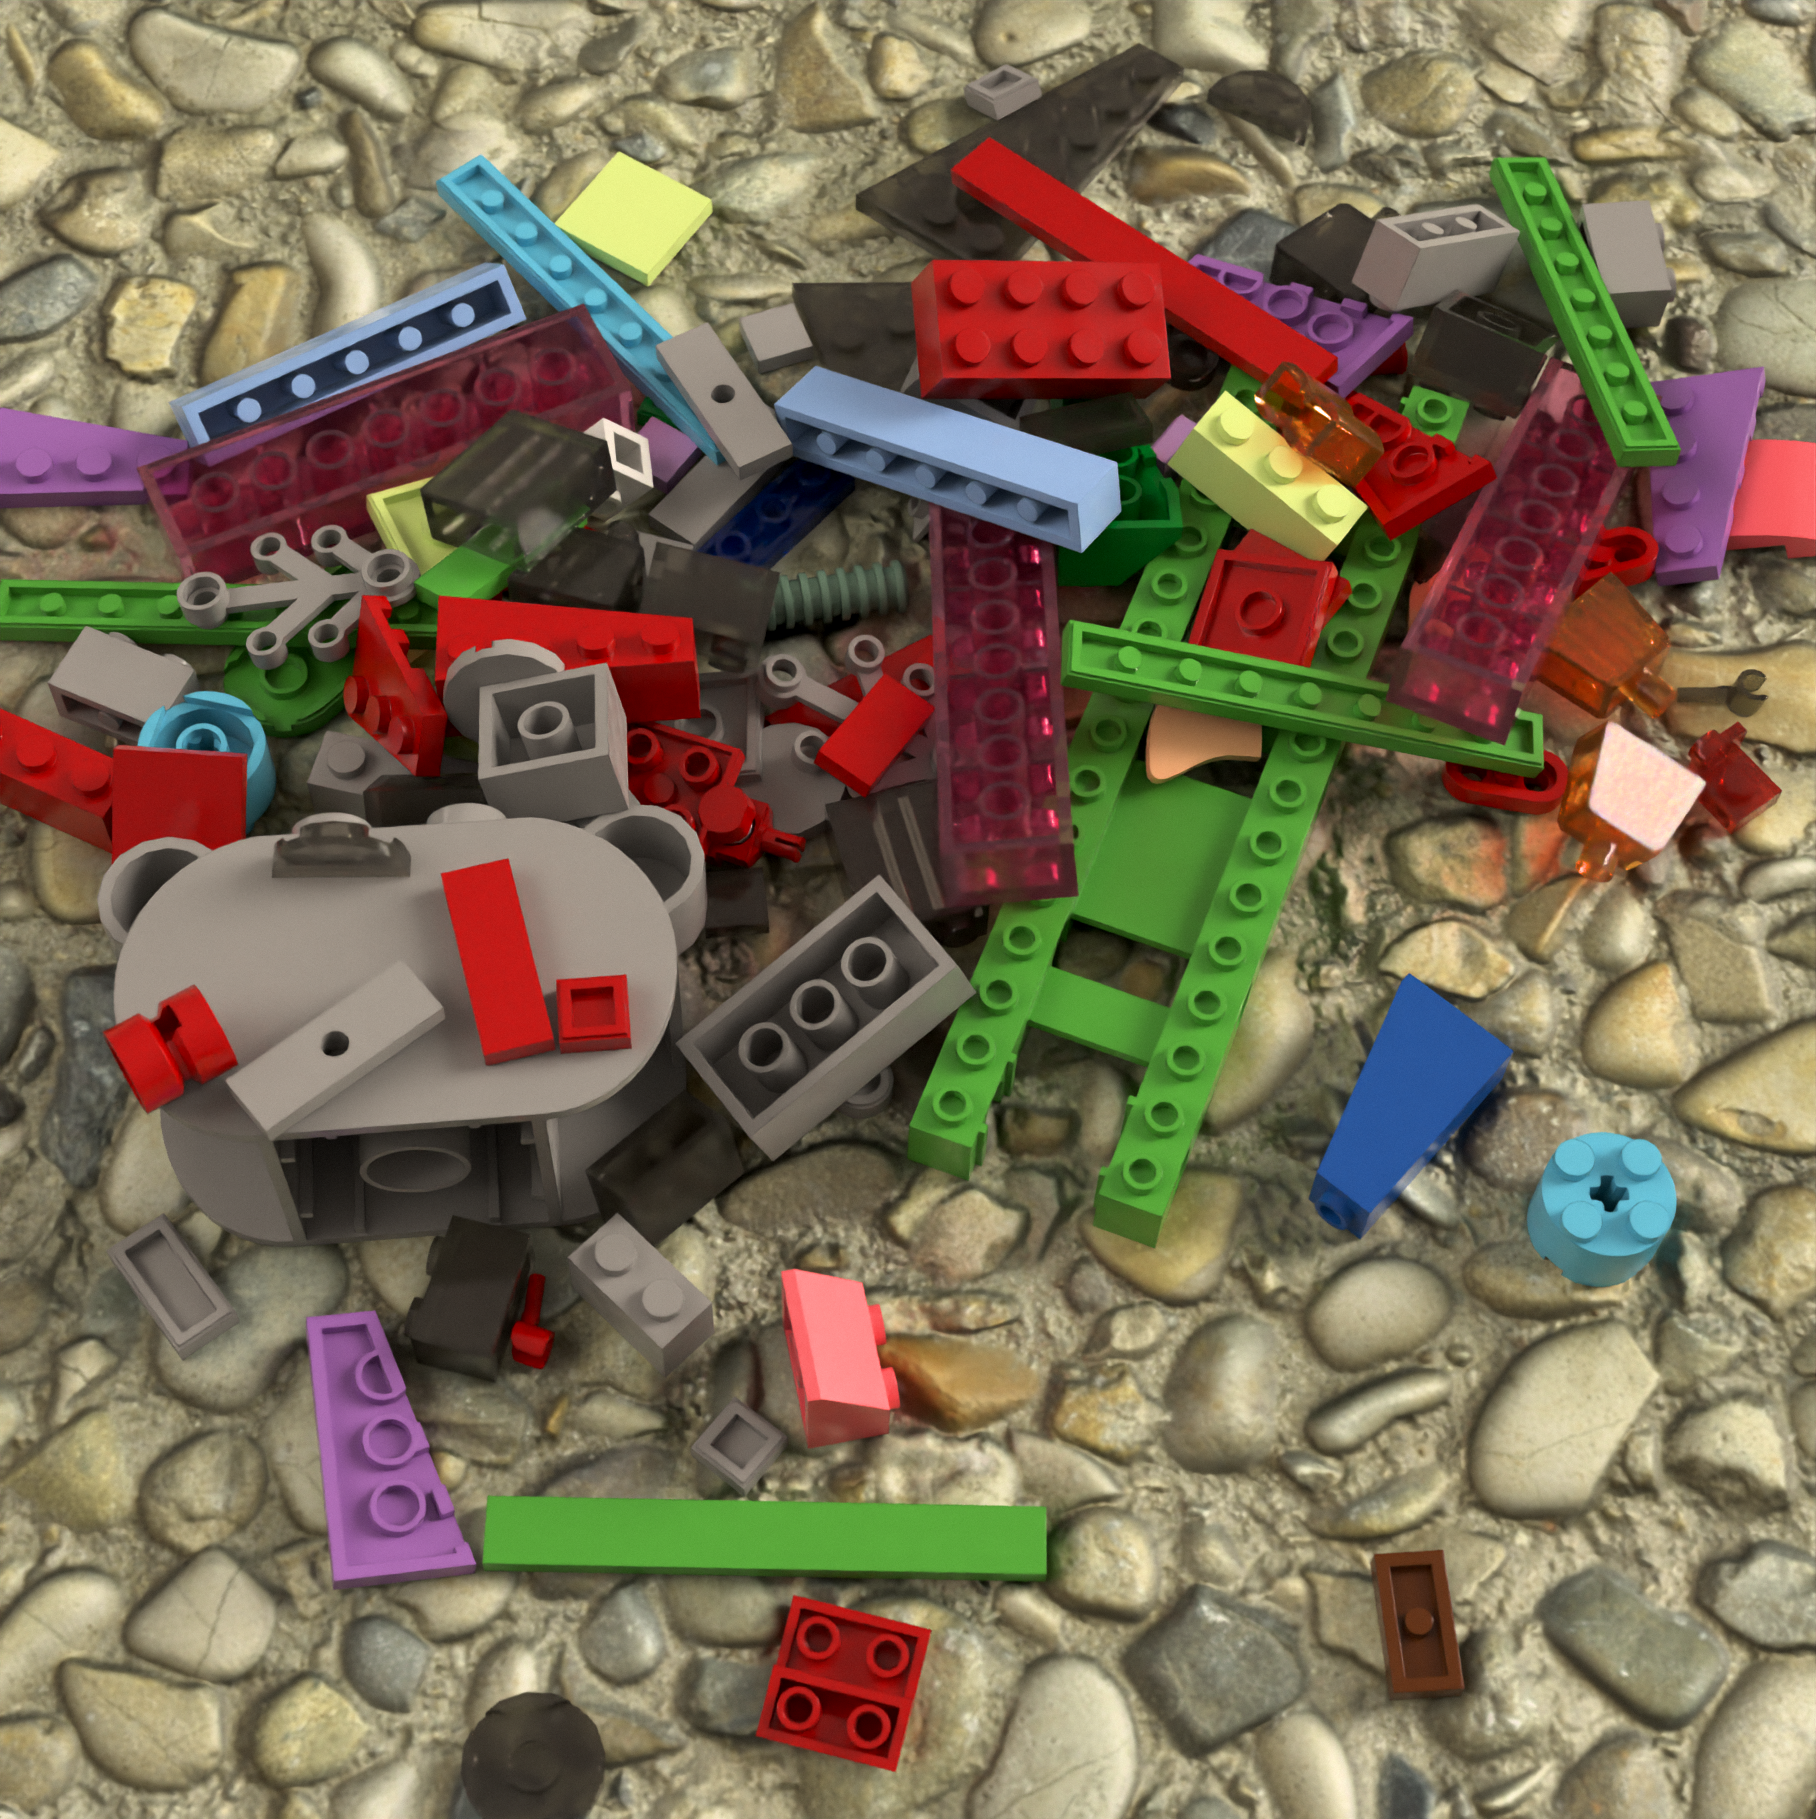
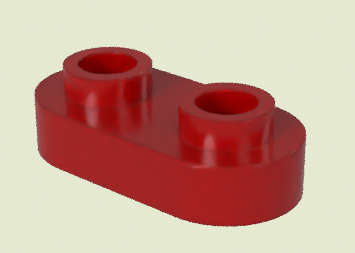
(1624, 552)
(1508, 790)

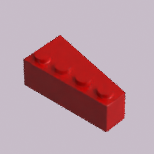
(646, 653)

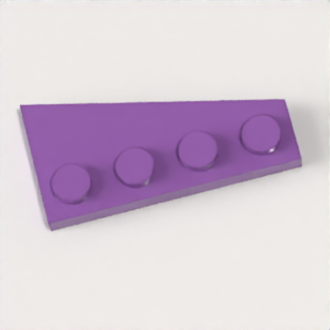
(1344, 329)
(73, 462)
(1696, 497)
(379, 1483)

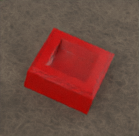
(593, 1014)

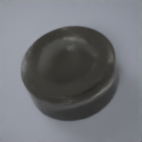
(1190, 363)

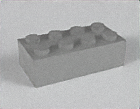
(825, 1017)

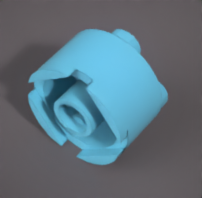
(223, 725)
(1602, 1208)

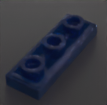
(781, 515)

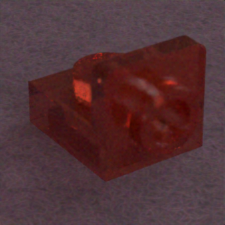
(1734, 784)

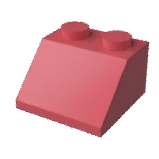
(836, 1358)

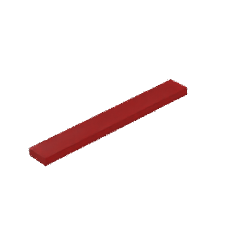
(1089, 233)

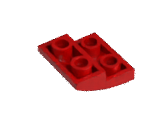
(844, 1683)

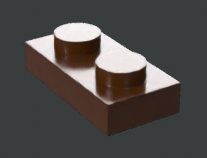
(1416, 1625)

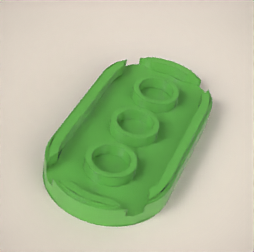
(293, 690)

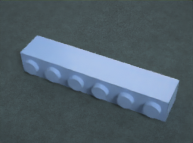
(356, 353)
(951, 458)

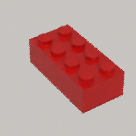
(1039, 329)

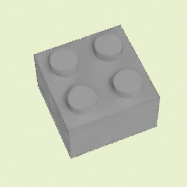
(554, 745)

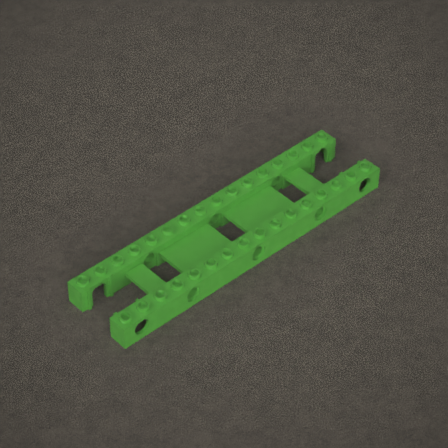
(1166, 869)

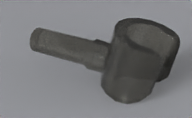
(1736, 697)

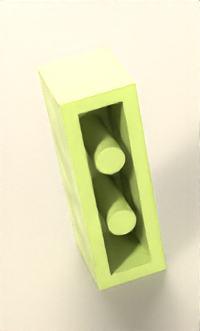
(1265, 482)

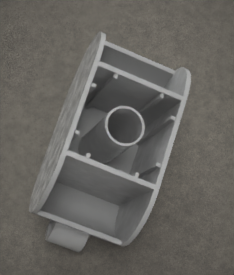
(433, 1122)

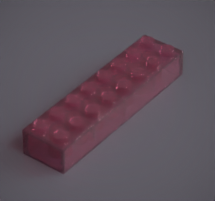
(396, 430)
(1513, 566)
(999, 715)

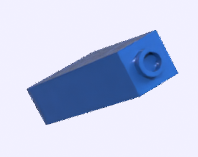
(1409, 1100)

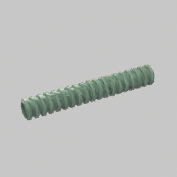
(840, 595)

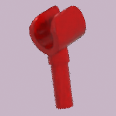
(530, 1342)

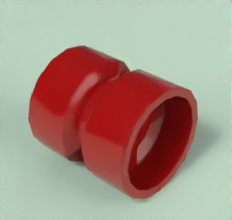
(170, 1048)

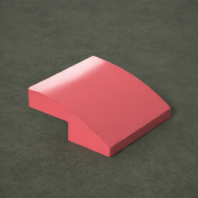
(1777, 498)

